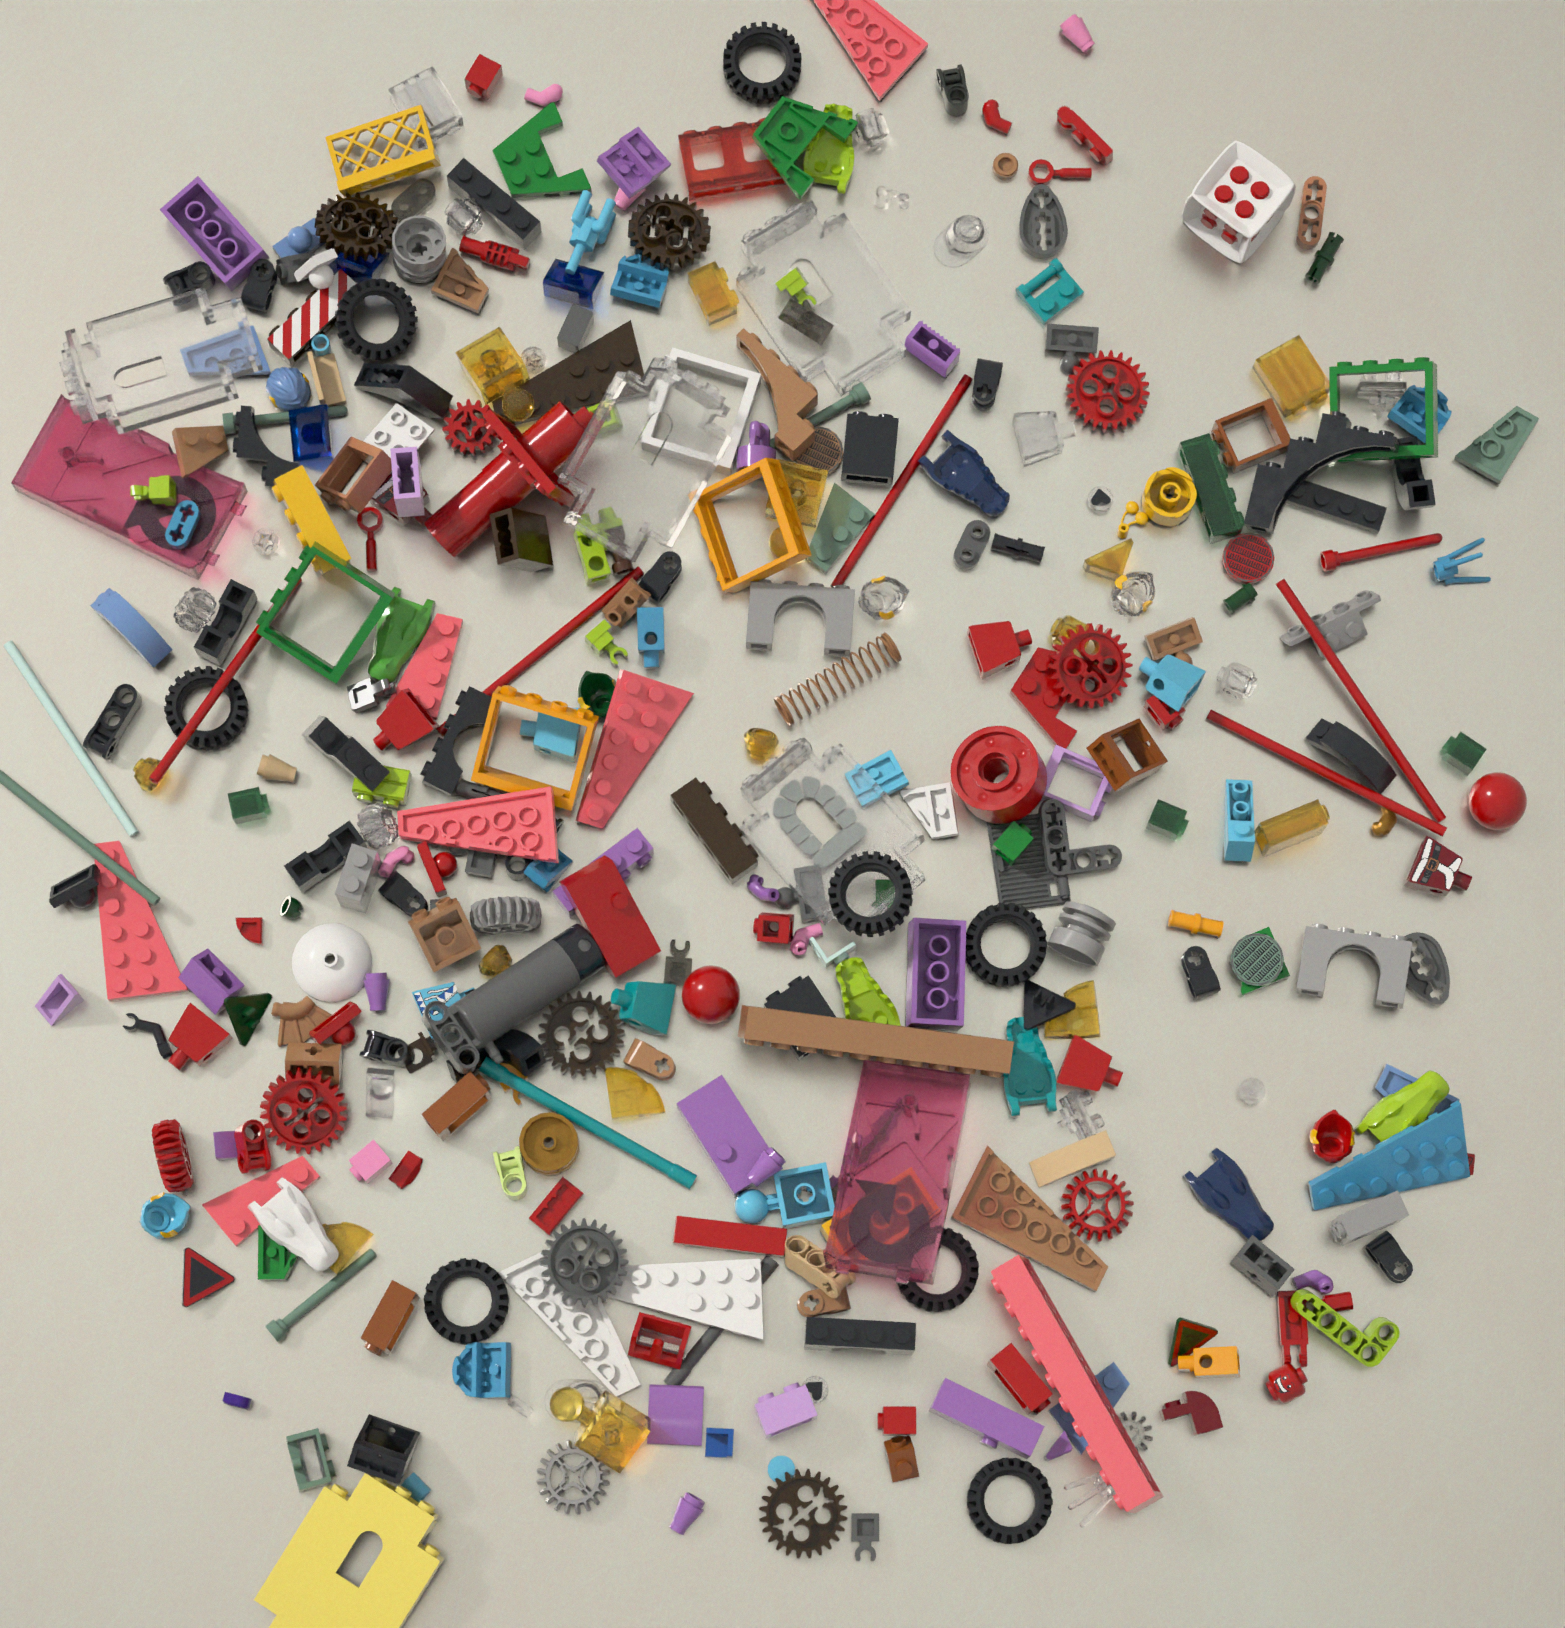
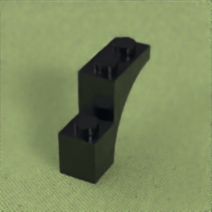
(251, 447)
(345, 752)

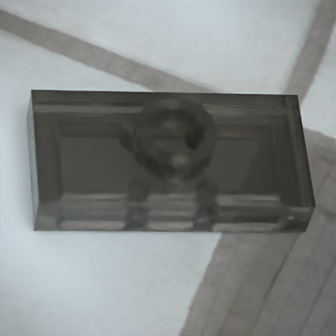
(806, 321)

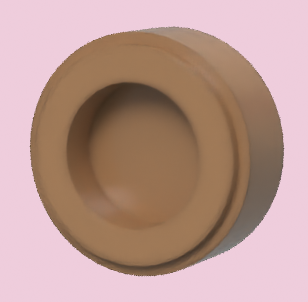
(1005, 166)

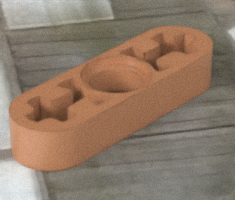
(1304, 221)

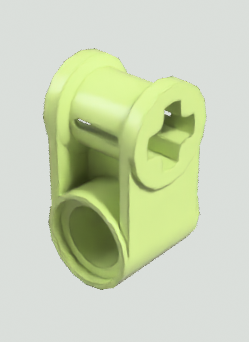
(511, 1168)

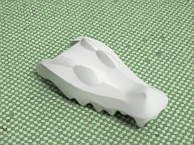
(293, 1224)

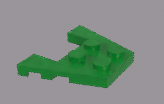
(789, 132)
(526, 162)

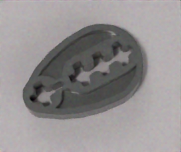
(1056, 225)
(1437, 975)

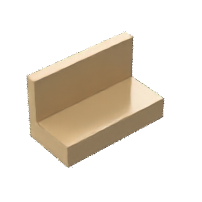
(327, 379)

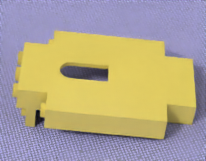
(305, 1583)

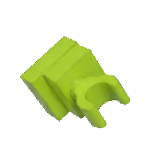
(794, 283)
(160, 491)
(601, 640)

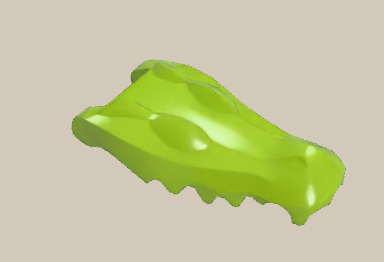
(828, 158)
(862, 994)
(1405, 1107)

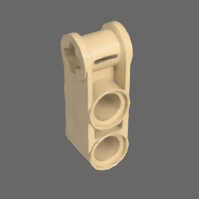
(809, 1263)

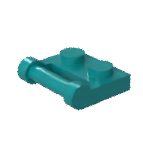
(1055, 298)

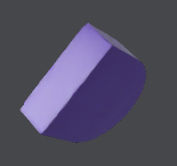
(236, 1400)

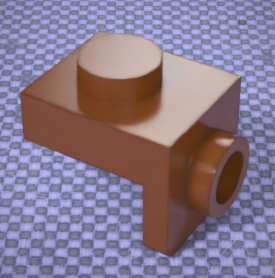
(901, 1458)

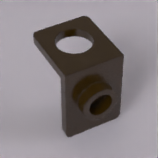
(427, 1047)

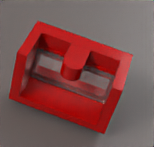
(659, 1340)

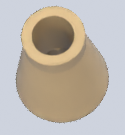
(275, 769)

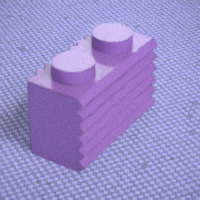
(932, 349)

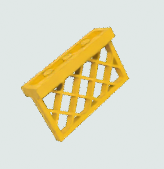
(383, 172)

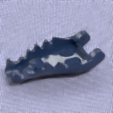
(965, 474)
(1228, 1194)

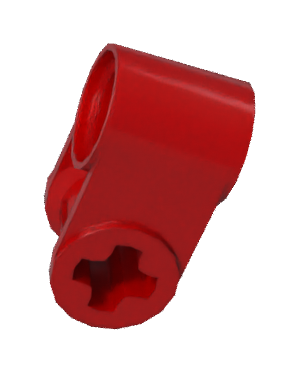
(250, 1149)

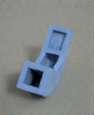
(131, 626)

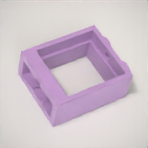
(1079, 761)

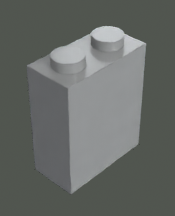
(358, 878)

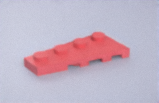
(432, 663)
(232, 1209)

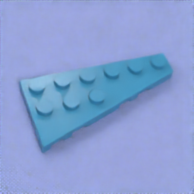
(1406, 1161)

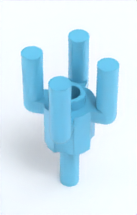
(588, 229)

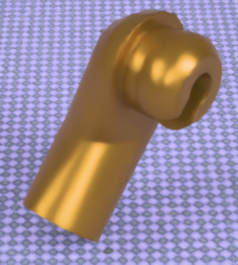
(1385, 823)

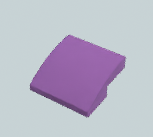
(633, 162)
(675, 1414)

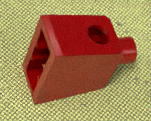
(996, 646)
(403, 722)
(196, 1038)
(1087, 1066)

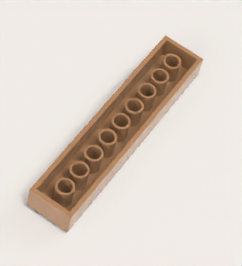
(875, 1039)

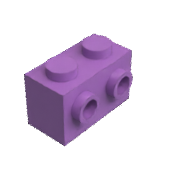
(210, 980)

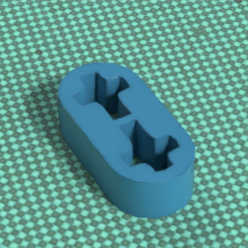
(177, 522)

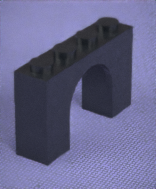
(888, 1336)

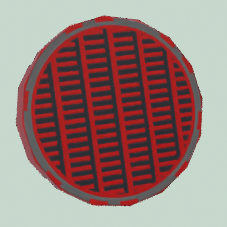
(1248, 558)

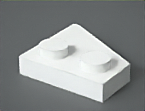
(934, 809)

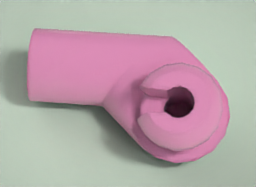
(545, 97)

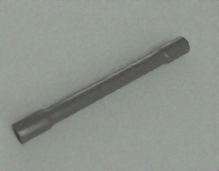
(678, 1376)

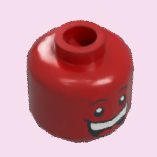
(1286, 1383)

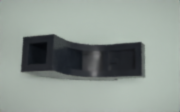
(1409, 481)
(1355, 752)
(516, 1050)

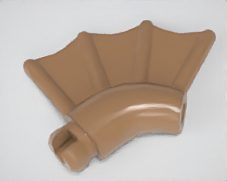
(297, 1020)

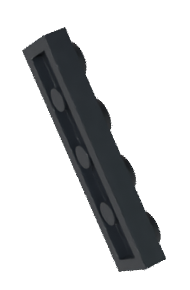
(1338, 506)

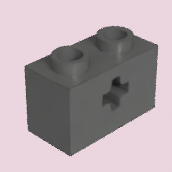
(1262, 1265)

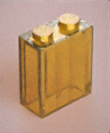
(1292, 377)
(1291, 827)

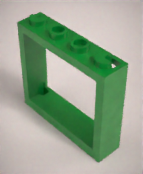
(1429, 450)
(299, 652)

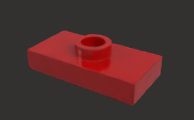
(556, 1206)

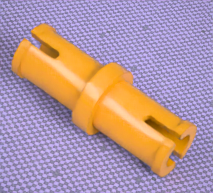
(1195, 923)

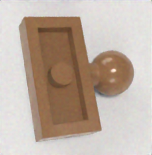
(1174, 640)

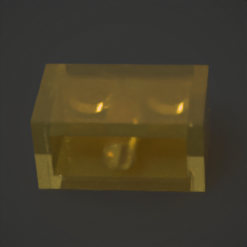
(712, 292)

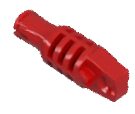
(495, 253)

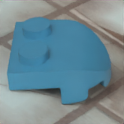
(640, 281)
(1410, 412)
(484, 1370)

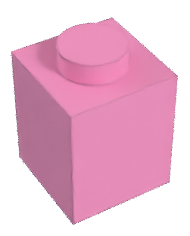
(369, 1162)

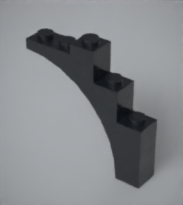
(1334, 441)

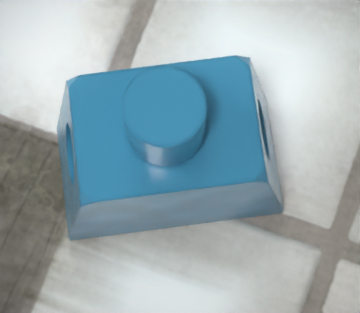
(651, 622)

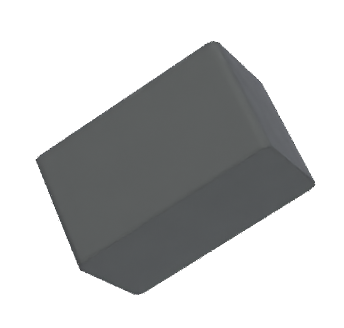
(575, 328)

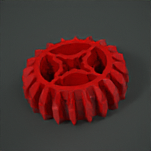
(172, 1155)
(1105, 1215)

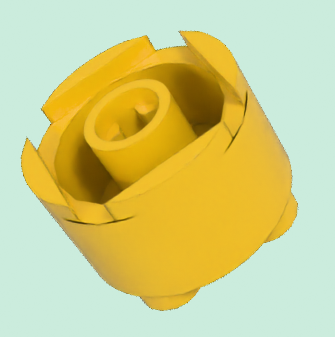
(1169, 511)

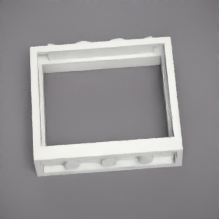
(753, 382)

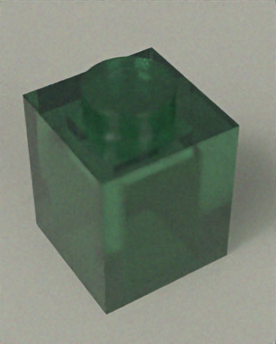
(1463, 752)
(248, 805)
(1167, 820)

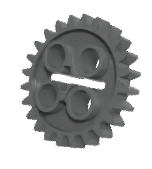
(563, 1251)

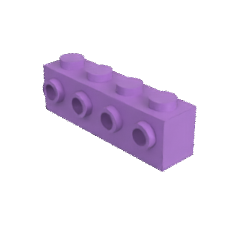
(626, 854)

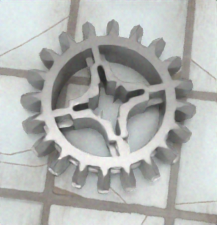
(505, 915)
(555, 1494)

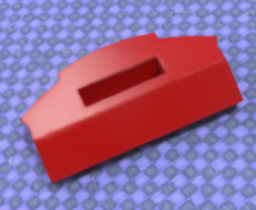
(406, 1170)

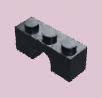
(232, 613)
(314, 866)

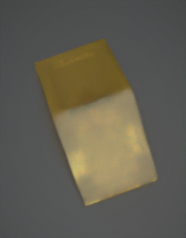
(1110, 562)

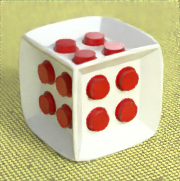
(1238, 202)

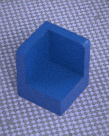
(719, 1442)

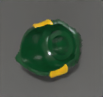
(596, 692)

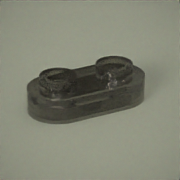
(416, 201)

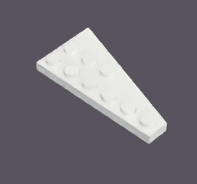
(706, 1292)
(582, 1329)

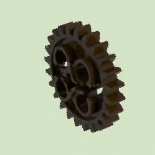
(356, 226)
(669, 231)
(563, 1019)
(788, 1494)

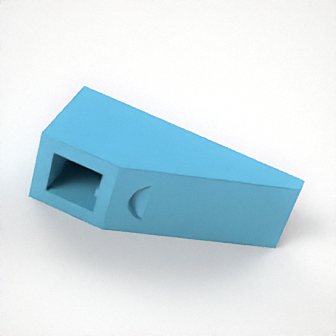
(1239, 820)

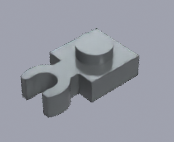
(865, 1530)

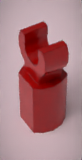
(1339, 1301)

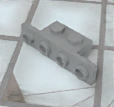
(1339, 626)

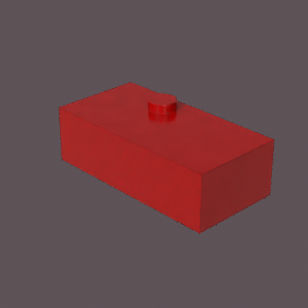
(610, 915)

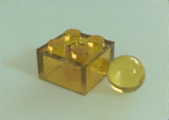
(497, 371)
(812, 485)
(597, 1425)

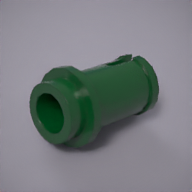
(1240, 597)

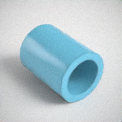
(321, 339)
(416, 1487)

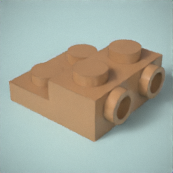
(444, 933)

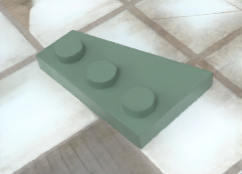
(1499, 446)
(837, 528)

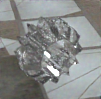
(195, 609)
(377, 825)
(1140, 1435)

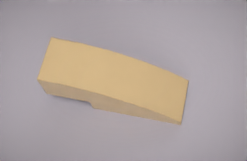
(1072, 1159)

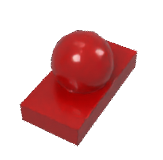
(442, 865)
(337, 1026)

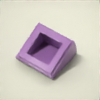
(225, 1145)
(1059, 1448)

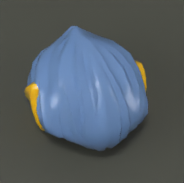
(288, 388)

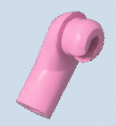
(392, 858)
(801, 938)

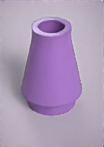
(377, 990)
(766, 1166)
(686, 1513)

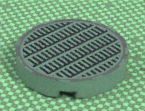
(1257, 959)

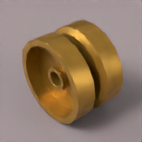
(553, 1159)

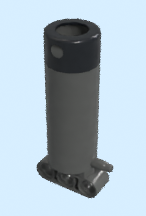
(514, 996)

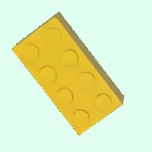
(309, 515)

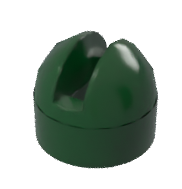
(290, 908)

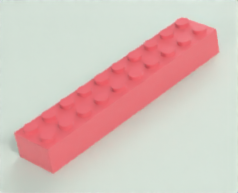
(1077, 1385)

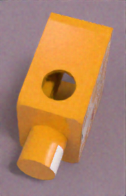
(1224, 1364)

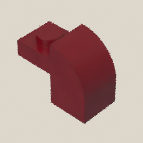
(1200, 1409)

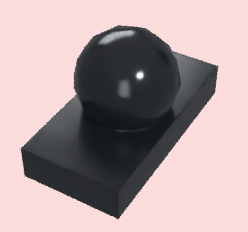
(76, 888)

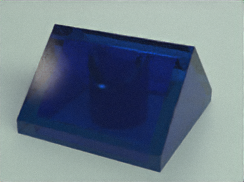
(360, 269)
(576, 289)
(311, 433)

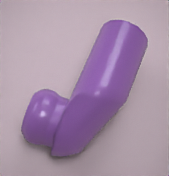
(1314, 1279)

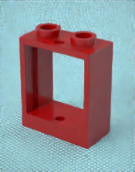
(1020, 1380)

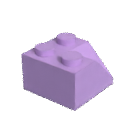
(785, 1410)

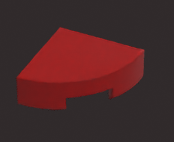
(251, 929)

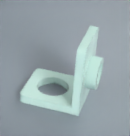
(838, 957)

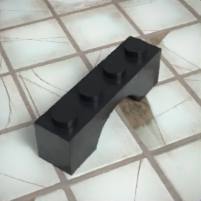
(509, 214)
(443, 770)

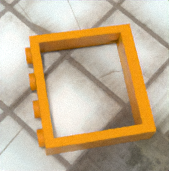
(785, 512)
(515, 783)

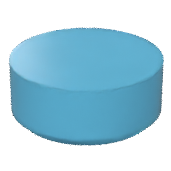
(778, 1467)

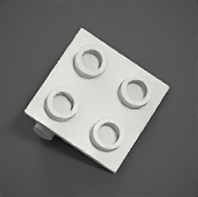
(399, 430)

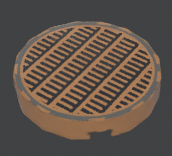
(824, 452)

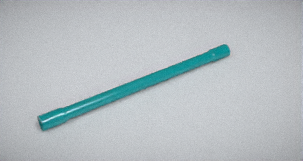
(504, 1076)

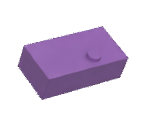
(214, 232)
(936, 974)
(724, 1132)
(986, 1419)

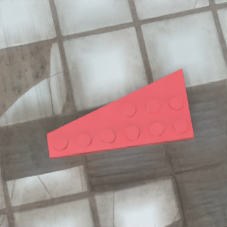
(874, 40)
(502, 824)
(132, 942)

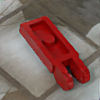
(1085, 134)
(1292, 1328)

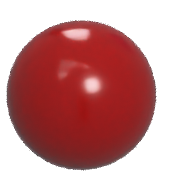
(1497, 801)
(710, 994)

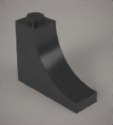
(405, 386)

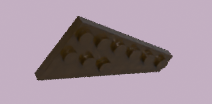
(583, 375)

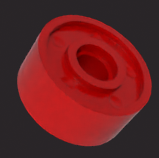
(985, 757)

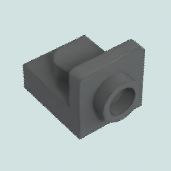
(288, 265)

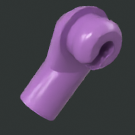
(764, 894)

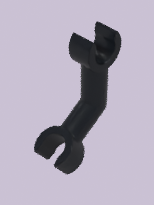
(155, 1028)

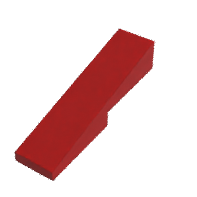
(730, 1236)

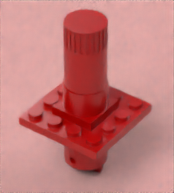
(524, 465)

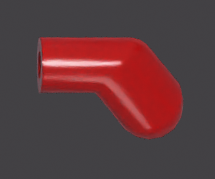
(993, 118)

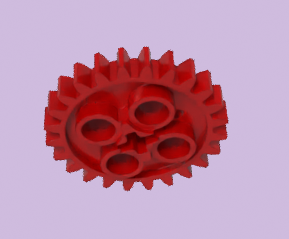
(1125, 378)
(1074, 683)
(289, 1093)

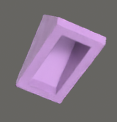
(58, 1000)

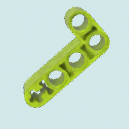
(1339, 1325)

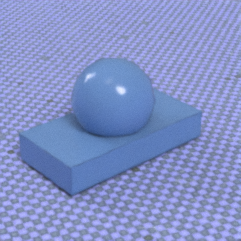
(299, 241)

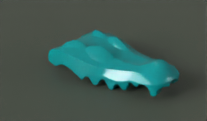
(1031, 1072)

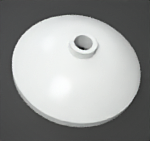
(336, 980)

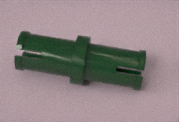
(1324, 257)

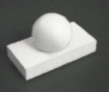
(317, 269)

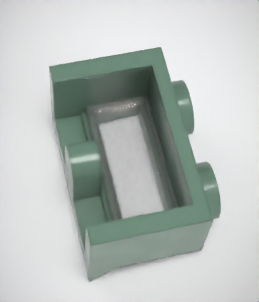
(309, 1459)

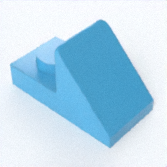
(547, 873)

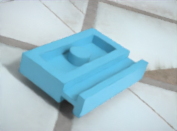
(886, 772)

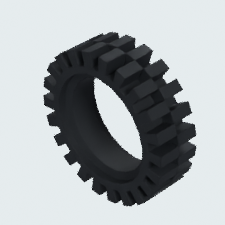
(756, 35)
(405, 311)
(214, 737)
(860, 865)
(1028, 922)
(443, 1278)
(961, 1291)
(1039, 1486)

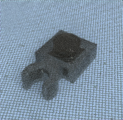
(677, 967)

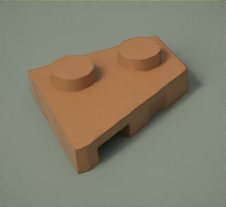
(460, 284)
(198, 446)

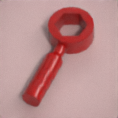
(1063, 173)
(371, 564)

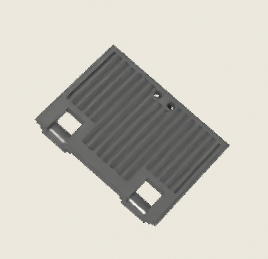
(1028, 879)

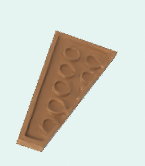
(1013, 1215)

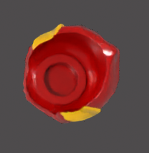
(1332, 1137)

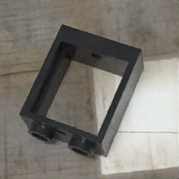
(394, 1447)

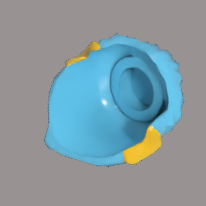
(164, 1215)

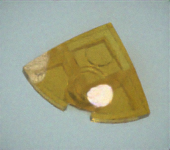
(1082, 1020)
(631, 1094)
(348, 1240)

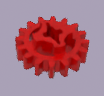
(461, 428)

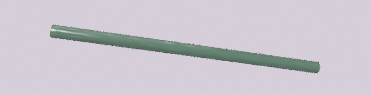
(79, 839)

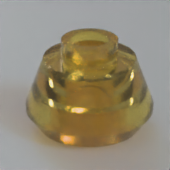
(760, 743)
(143, 770)
(495, 961)

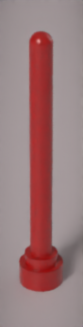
(1331, 559)

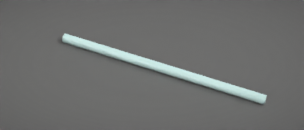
(71, 739)

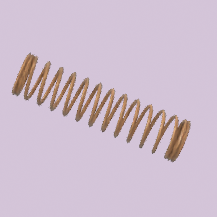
(890, 647)

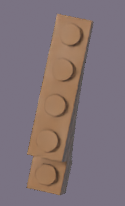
(789, 393)

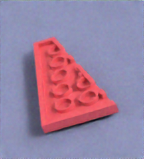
(632, 731)

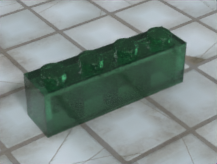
(1213, 496)

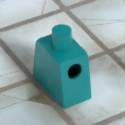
(645, 1005)

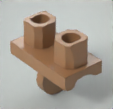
(625, 603)

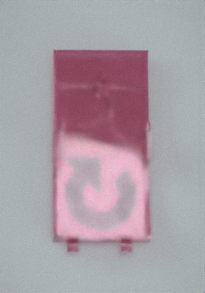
(89, 476)
(897, 1172)

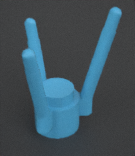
(1447, 567)

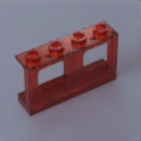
(736, 173)

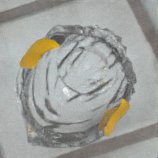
(1133, 593)
(883, 597)

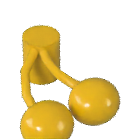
(1141, 518)

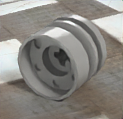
(421, 236)
(1083, 929)

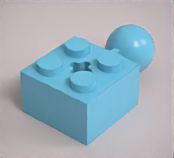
(754, 1205)

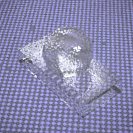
(380, 1093)

